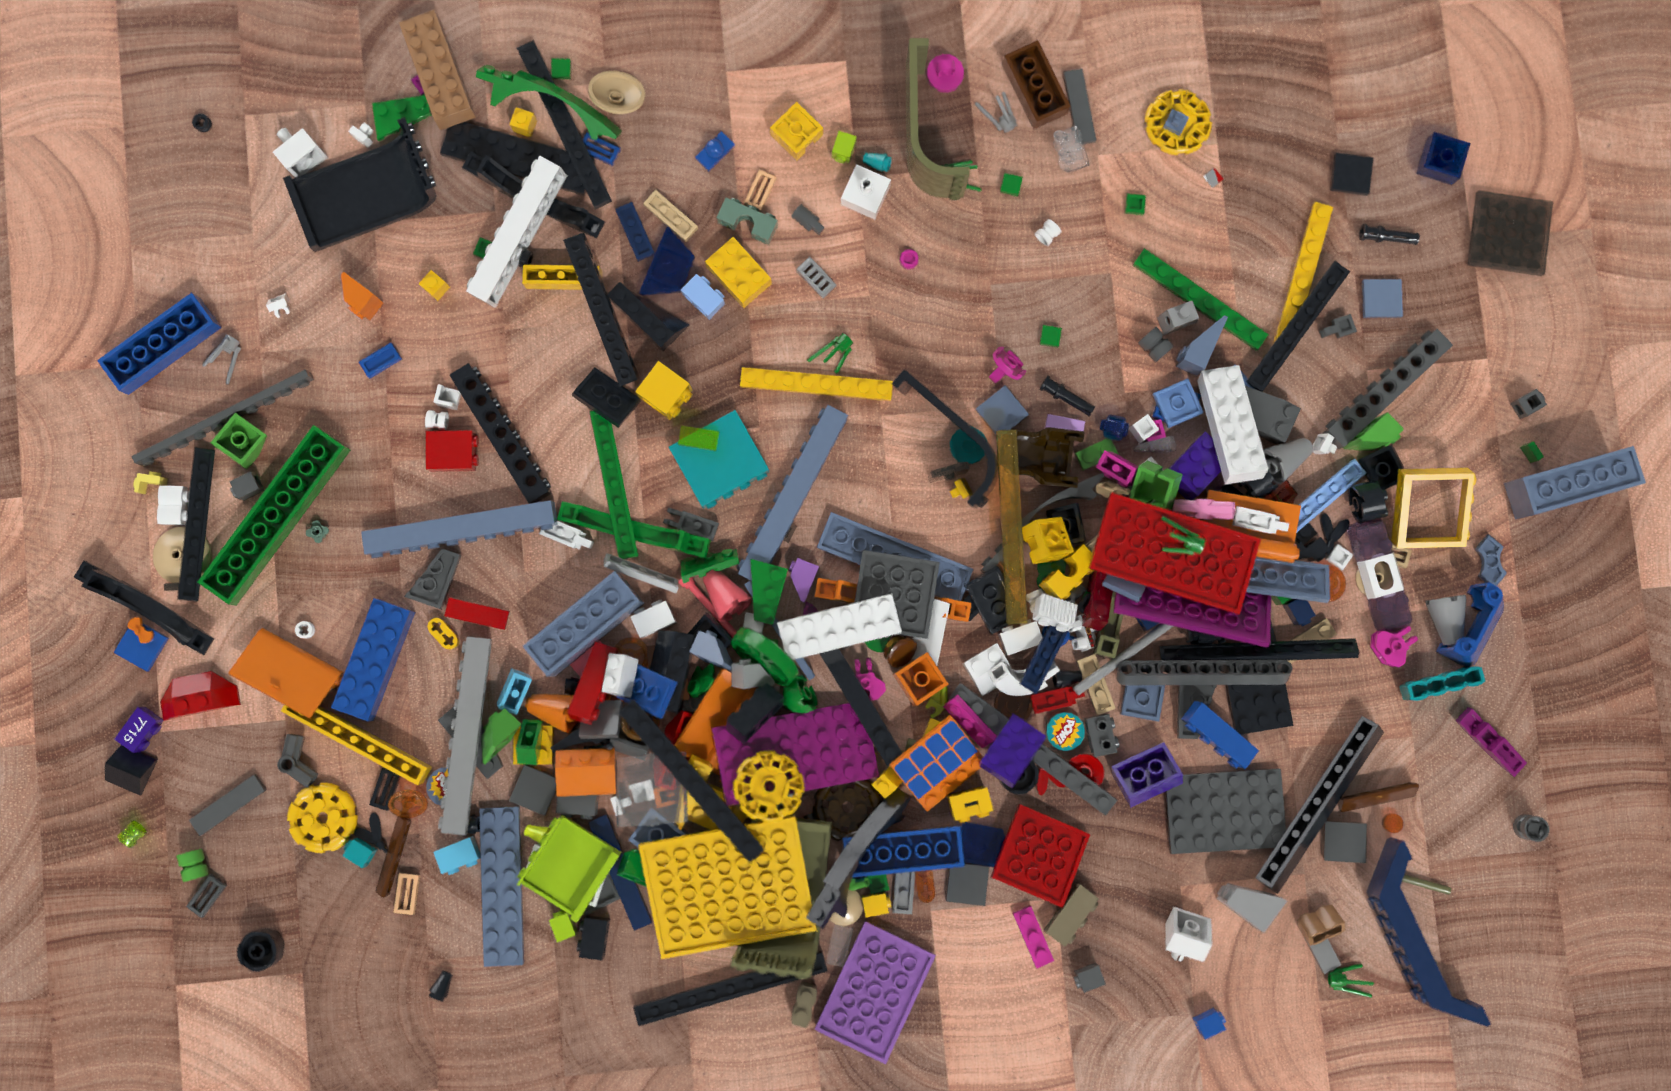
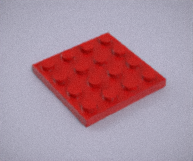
(1040, 855)

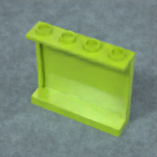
(568, 866)

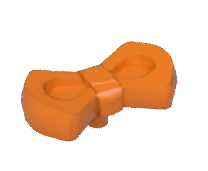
(144, 635)

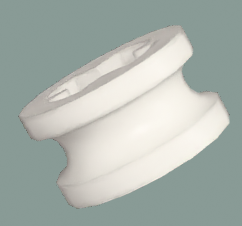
(311, 629)

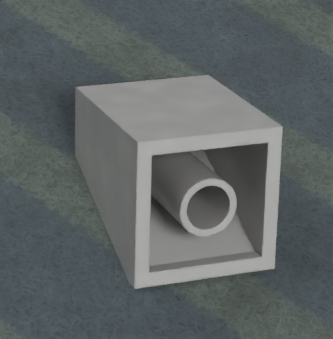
(1251, 905)

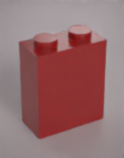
(451, 451)

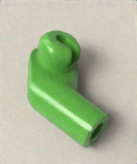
(859, 883)

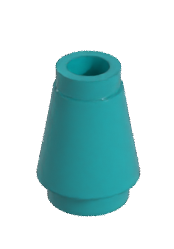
(878, 161)

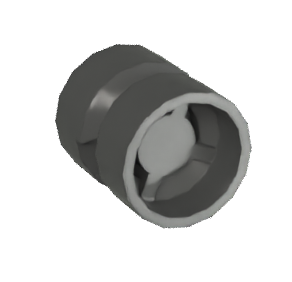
(1155, 344)
(1531, 827)

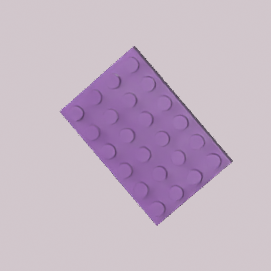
(875, 992)

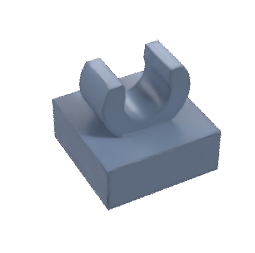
(1176, 122)

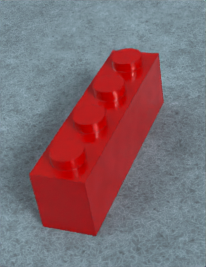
(588, 692)

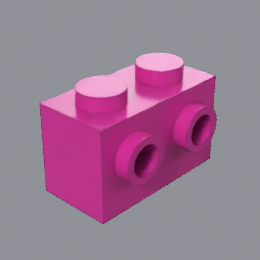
(1117, 467)

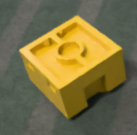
(796, 130)
(1047, 540)
(970, 803)

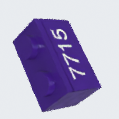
(139, 729)

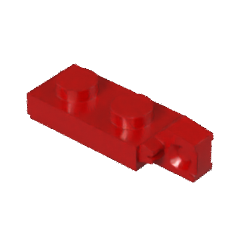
(1054, 699)

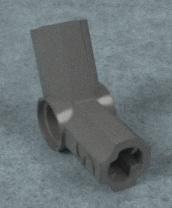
(299, 771)

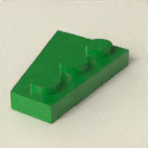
(388, 112)
(700, 566)
(766, 589)

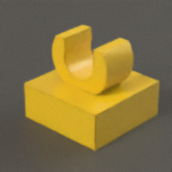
(962, 489)

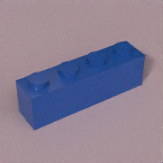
(1220, 735)

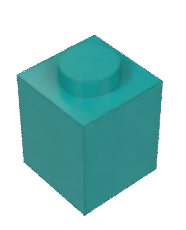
(359, 852)

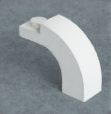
(1008, 680)

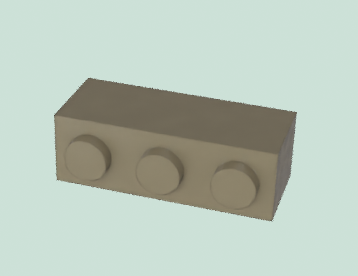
(1072, 915)

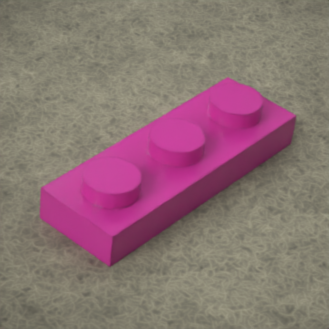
(969, 721)
(1033, 937)

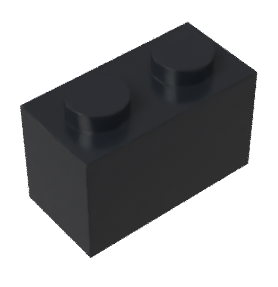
(594, 937)

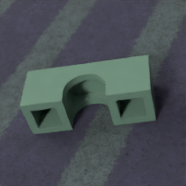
(734, 212)

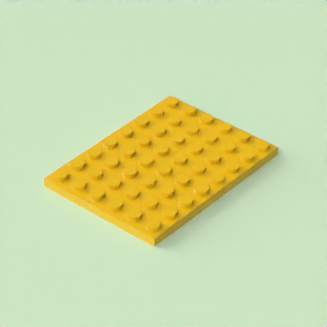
(715, 899)

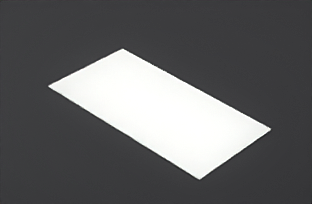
(936, 632)

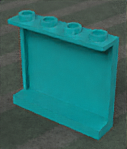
(723, 471)

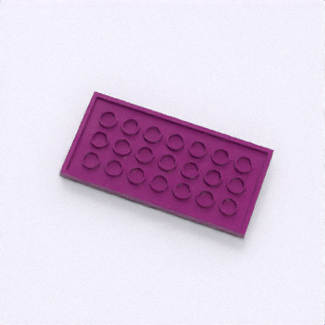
(1158, 606)
(823, 743)

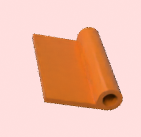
(1272, 546)
(286, 673)
(711, 713)

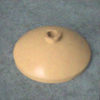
(616, 92)
(164, 554)

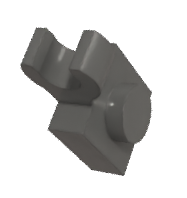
(1340, 327)

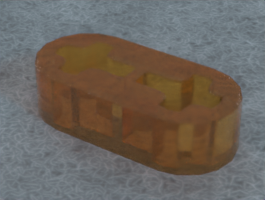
(920, 886)

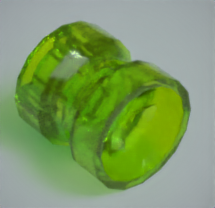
(131, 834)

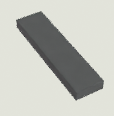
(1079, 104)
(227, 805)

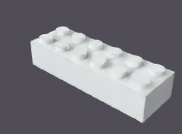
(1232, 424)
(840, 626)

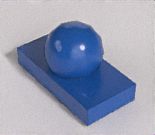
(715, 151)

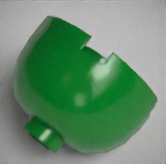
(799, 697)

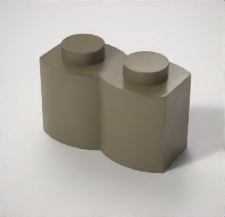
(803, 1007)

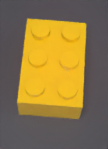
(738, 272)

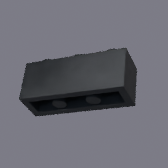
(754, 713)

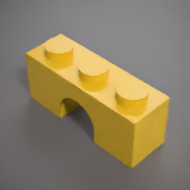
(1060, 585)

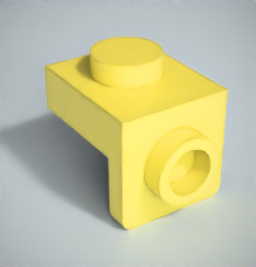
(142, 480)

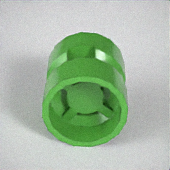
(192, 865)

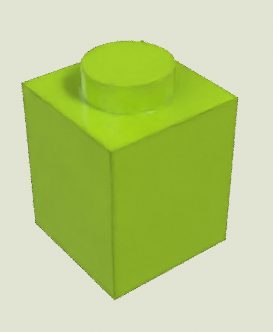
(844, 147)
(562, 925)

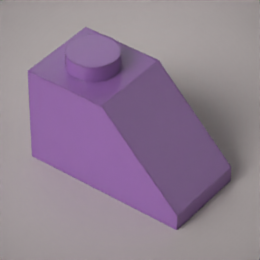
(803, 575)

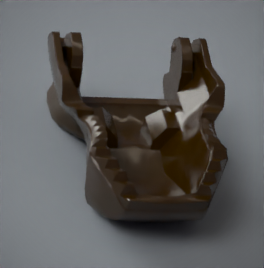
(1048, 455)

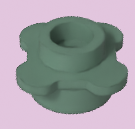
(323, 531)

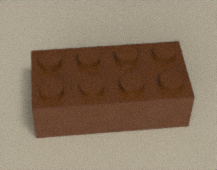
(1036, 84)

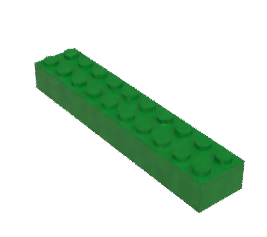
(274, 516)

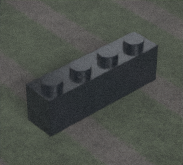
(653, 321)

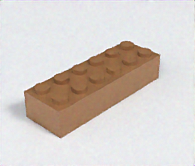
(437, 70)

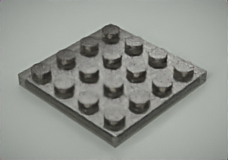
(1510, 233)

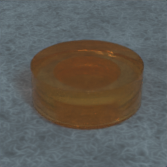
(1392, 823)

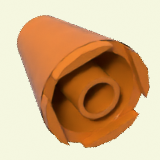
(552, 710)

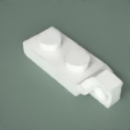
(1258, 521)
(567, 535)

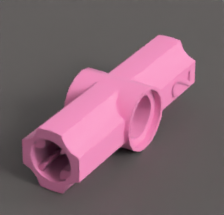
(1205, 509)

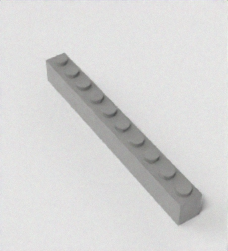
(466, 736)

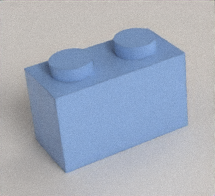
(703, 296)

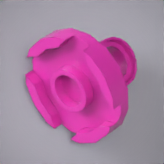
(945, 73)
(1007, 364)

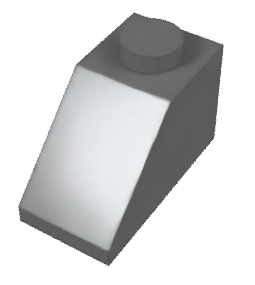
(749, 675)

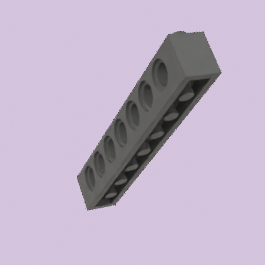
(1438, 346)

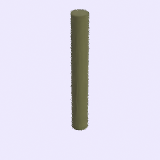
(1426, 884)

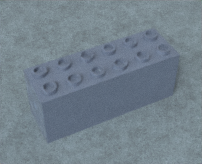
(1574, 483)
(583, 624)

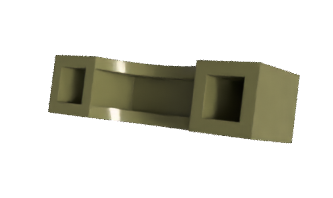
(1108, 637)

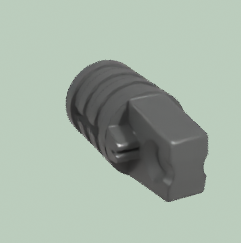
(807, 219)

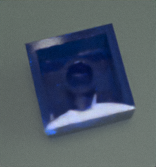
(1443, 158)

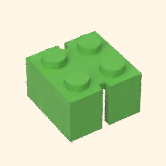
(1156, 484)

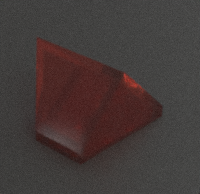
(1284, 493)

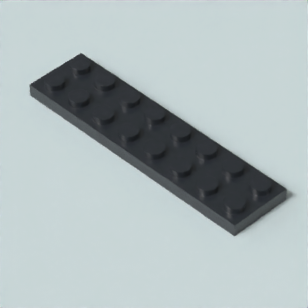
(508, 151)

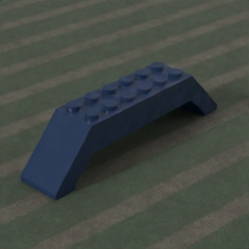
(1407, 939)

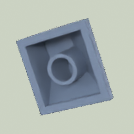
(711, 650)

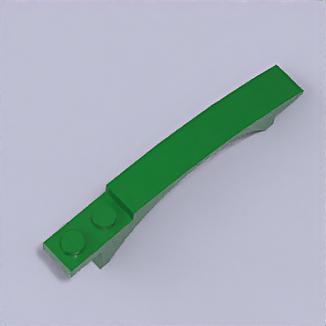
(507, 84)
(649, 534)

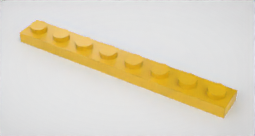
(1306, 262)
(816, 384)

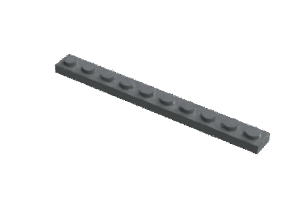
(217, 421)
(1044, 757)

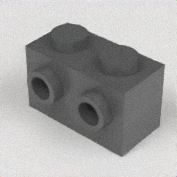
(1101, 735)

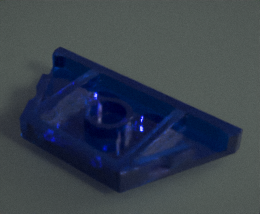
(669, 266)
(981, 843)

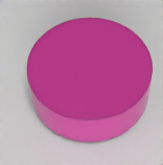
(909, 259)

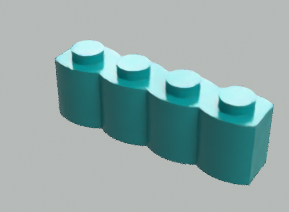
(1442, 683)

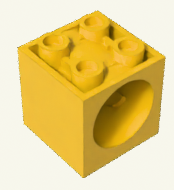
(664, 391)

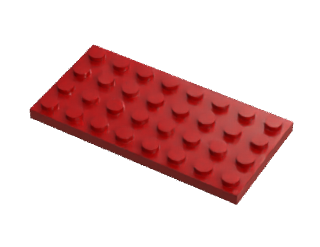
(1132, 547)

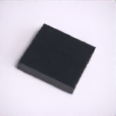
(1351, 174)

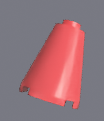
(725, 595)

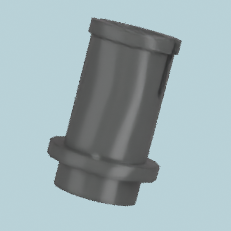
(1076, 593)

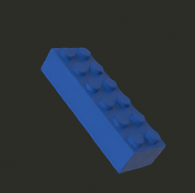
(159, 344)
(373, 660)
(912, 851)

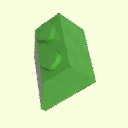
(240, 441)
(498, 733)

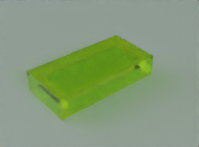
(698, 438)

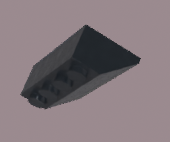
(673, 661)

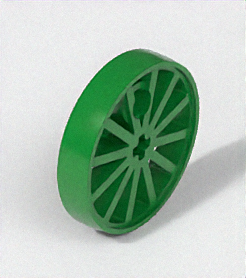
(770, 656)

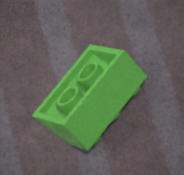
(1376, 434)

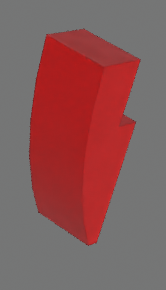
(476, 613)

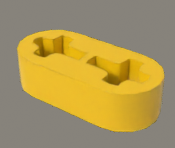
(440, 636)

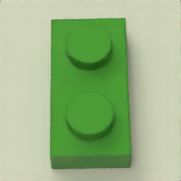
(1091, 455)

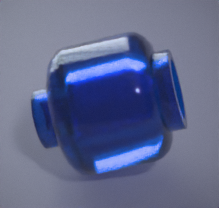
(1114, 427)

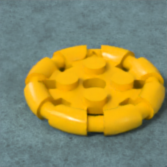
(1191, 143)
(757, 790)
(311, 821)

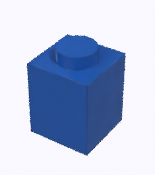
(1210, 1023)

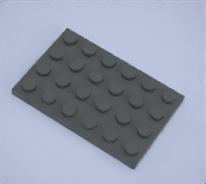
(1226, 811)

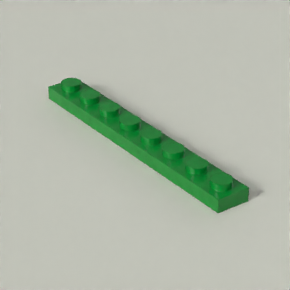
(1202, 300)
(614, 487)

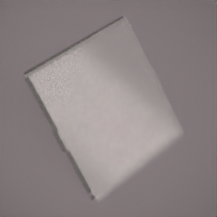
(648, 793)

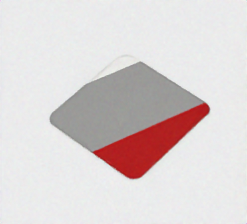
(1213, 177)

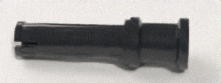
(1380, 232)
(1058, 391)

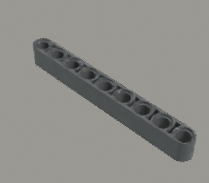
(1212, 668)

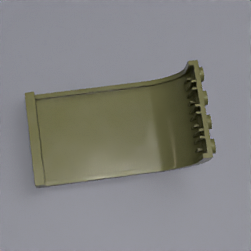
(926, 175)
(797, 952)

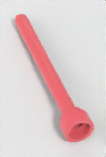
(708, 605)

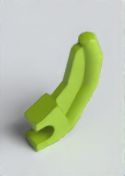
(938, 701)

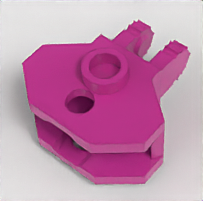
(1391, 647)
(869, 681)

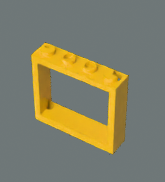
(1402, 504)

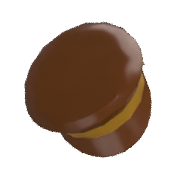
(899, 650)

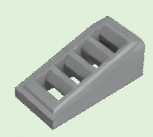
(820, 273)

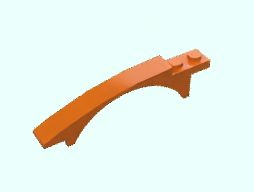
(846, 592)

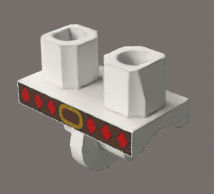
(1085, 636)

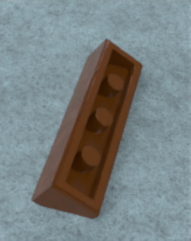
(1378, 796)
(393, 856)

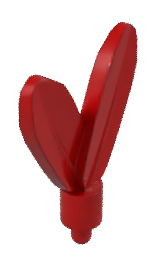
(1043, 782)

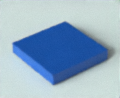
(141, 654)

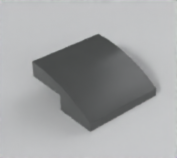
(1345, 842)

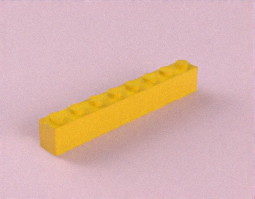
(365, 744)

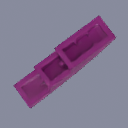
(1491, 742)

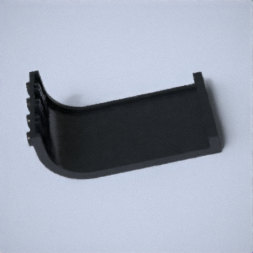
(363, 191)
(904, 383)

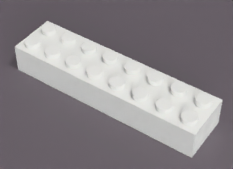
(516, 231)

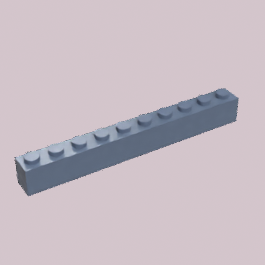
(795, 489)
(459, 528)

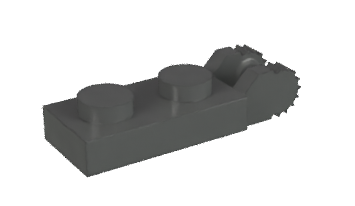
(693, 524)

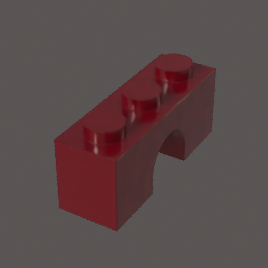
(1098, 609)

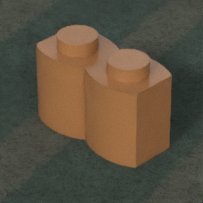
(1321, 924)

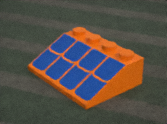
(938, 763)

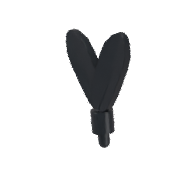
(1330, 534)
(375, 835)

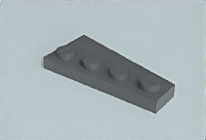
(486, 769)

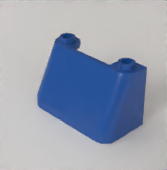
(1490, 604)

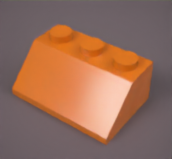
(585, 772)

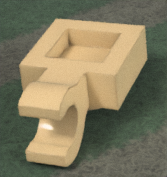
(1107, 487)

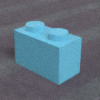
(514, 691)
(458, 854)

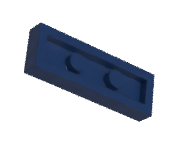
(635, 231)

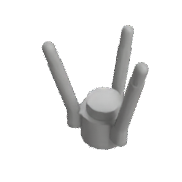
(1007, 121)
(228, 345)

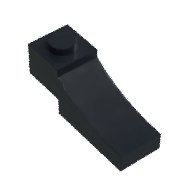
(1314, 550)
(574, 739)

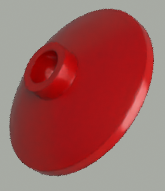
(1088, 761)

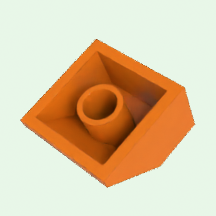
(360, 300)
(920, 679)

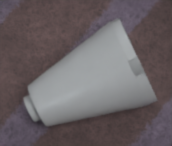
(1286, 458)
(1448, 617)

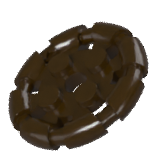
(835, 806)

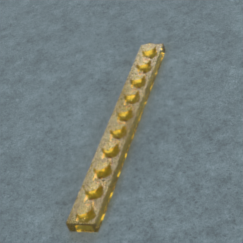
(1011, 527)

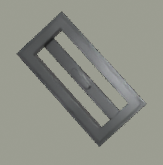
(216, 882)

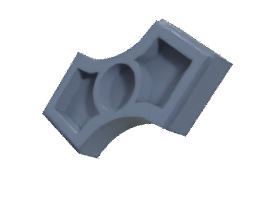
(1491, 568)

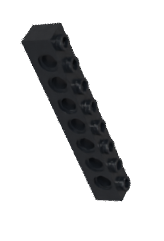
(601, 309)
(462, 379)

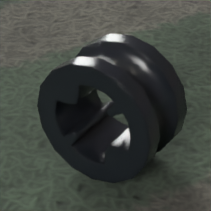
(207, 124)

